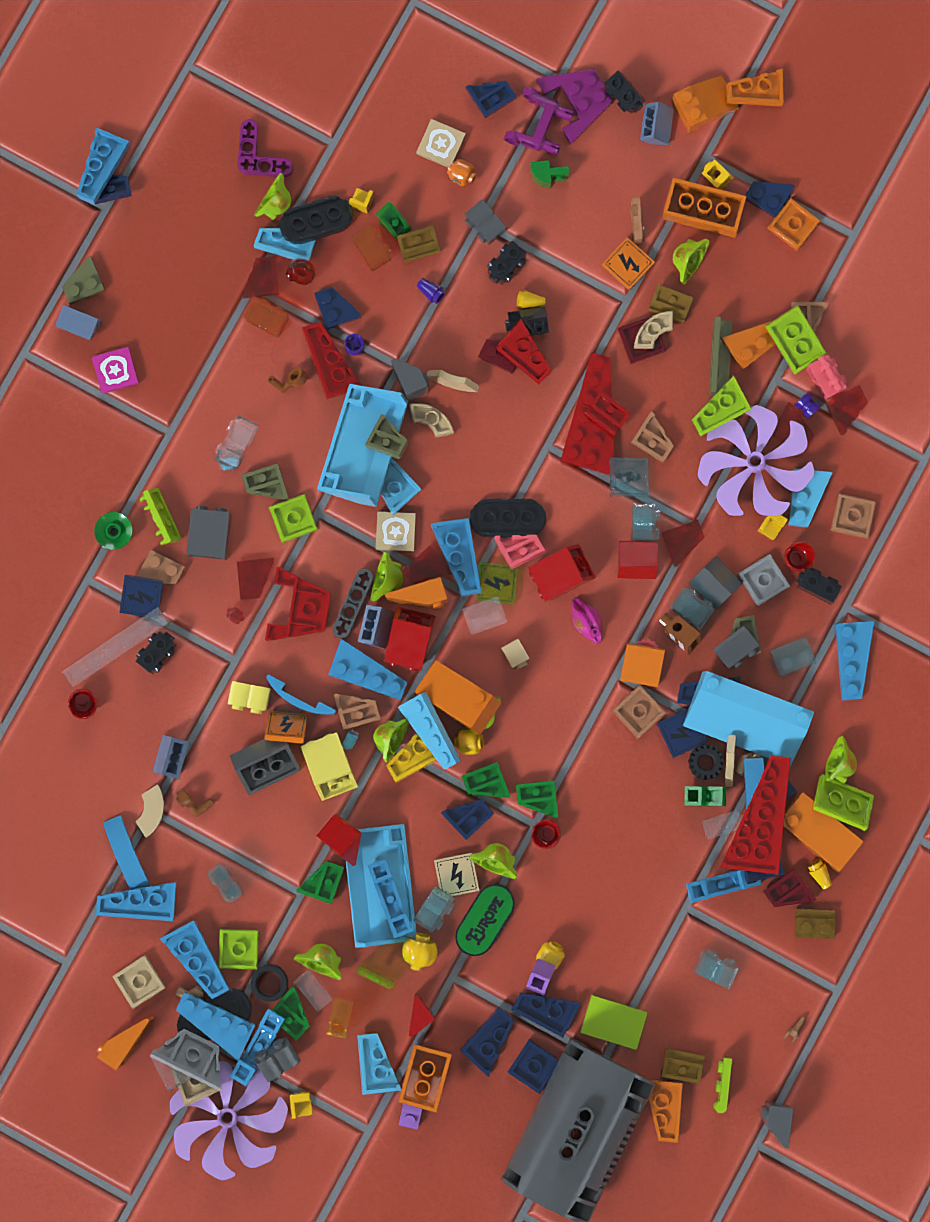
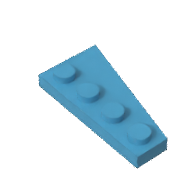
(103, 160)
(458, 549)
(853, 654)
(363, 671)
(148, 902)
(193, 952)
(218, 1024)

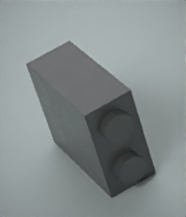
(208, 533)

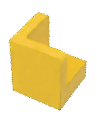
(362, 200)
(772, 525)
(300, 1104)

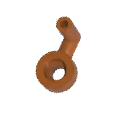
(296, 378)
(185, 800)

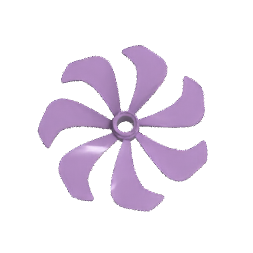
(762, 500)
(249, 1154)

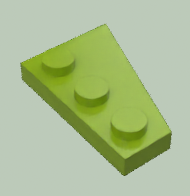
(722, 408)

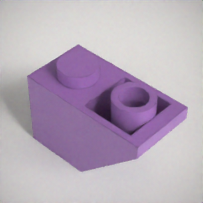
(540, 977)

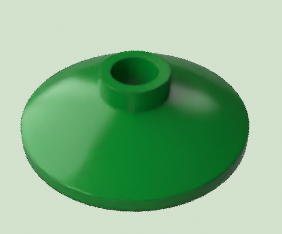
(111, 521)

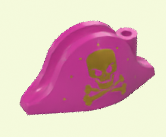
(587, 620)

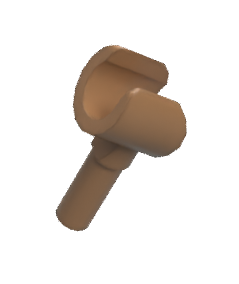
(794, 1032)

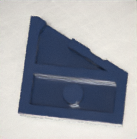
(491, 96)
(116, 188)
(768, 196)
(335, 308)
(468, 817)

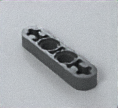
(355, 604)

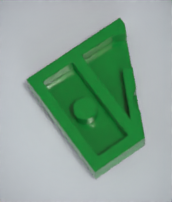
(486, 782)
(538, 797)
(323, 883)
(293, 1012)

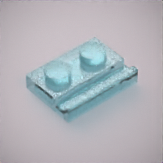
(793, 656)

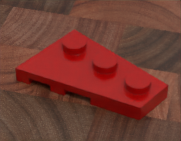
(524, 353)

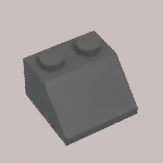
(411, 379)
(737, 648)
(778, 1120)

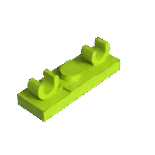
(161, 516)

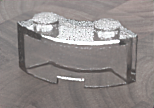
(239, 437)

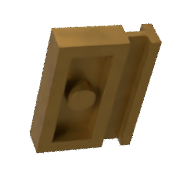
(418, 243)
(671, 300)
(815, 923)
(682, 1065)

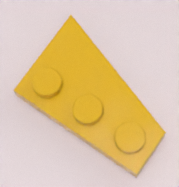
(410, 759)

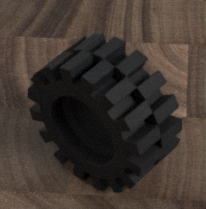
(694, 762)

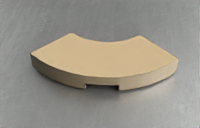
(652, 329)
(453, 381)
(432, 418)
(730, 760)
(152, 811)

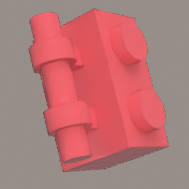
(826, 377)

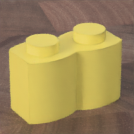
(249, 696)

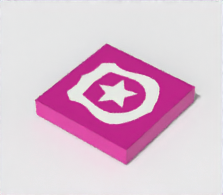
(115, 370)

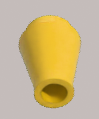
(529, 300)
(819, 872)

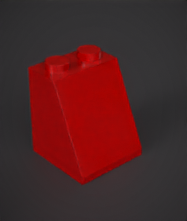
(561, 572)
(409, 639)

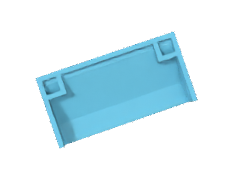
(350, 467)
(756, 718)
(368, 915)

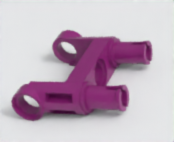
(551, 109)

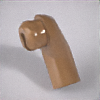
(740, 766)
(198, 992)

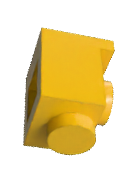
(722, 180)

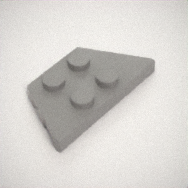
(192, 1057)

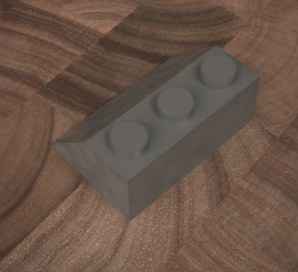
(264, 764)

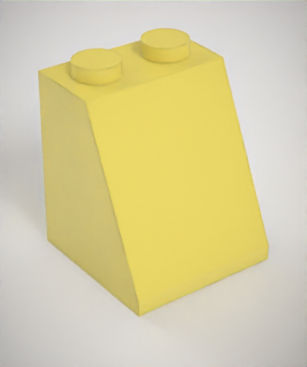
(329, 766)

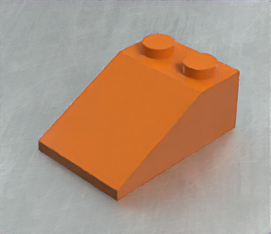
(702, 103)
(425, 595)
(117, 1049)
(425, 1078)

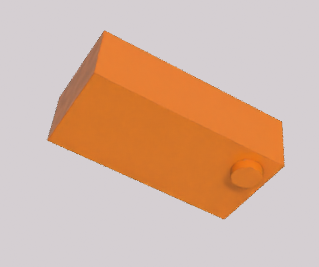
(704, 207)
(458, 697)
(820, 833)

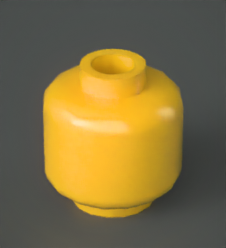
(469, 742)
(551, 953)

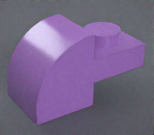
(410, 1116)

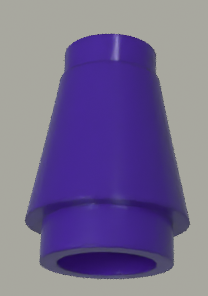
(432, 291)

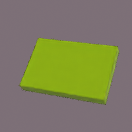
(795, 339)
(843, 802)
(613, 1022)

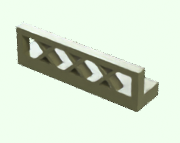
(719, 356)

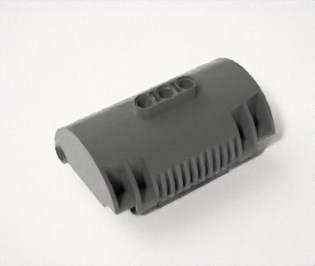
(615, 1101)

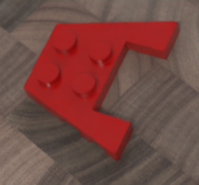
(307, 609)

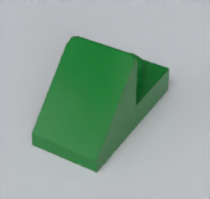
(392, 220)

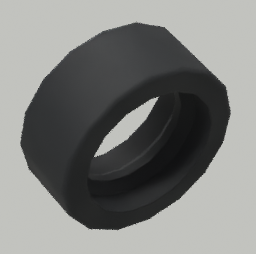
(254, 983)

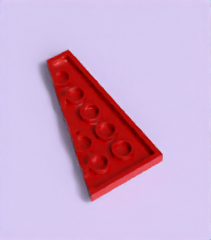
(587, 442)
(760, 832)

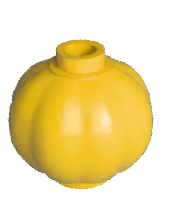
(420, 951)

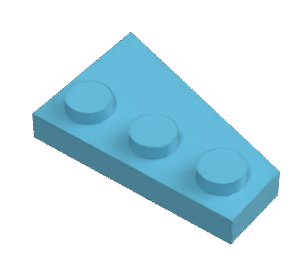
(273, 242)
(806, 501)
(375, 1068)

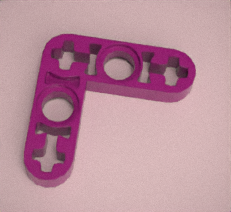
(244, 156)

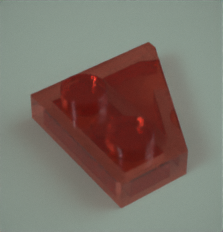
(846, 407)
(782, 429)
(253, 576)

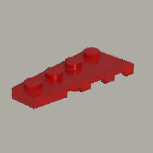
(328, 361)

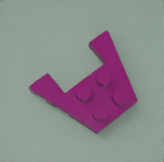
(585, 95)

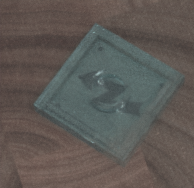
(629, 477)

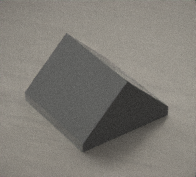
(715, 582)

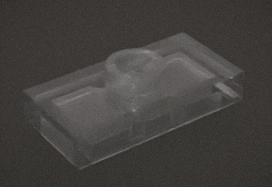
(721, 824)
(313, 990)

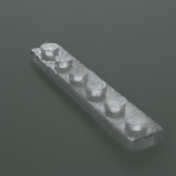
(115, 647)

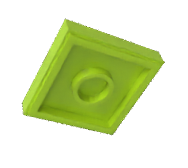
(293, 518)
(238, 949)

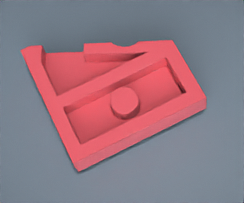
(519, 549)

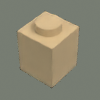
(515, 654)

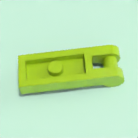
(722, 1086)

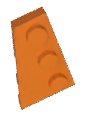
(759, 90)
(748, 344)
(666, 1109)

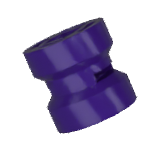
(353, 341)
(807, 405)

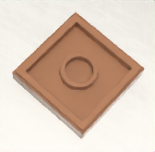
(853, 516)
(638, 711)

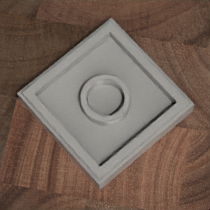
(763, 580)

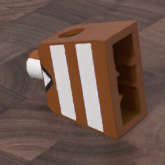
(686, 638)

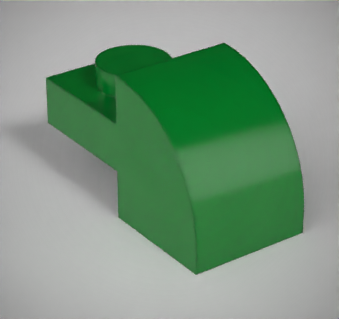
(543, 174)
(705, 796)

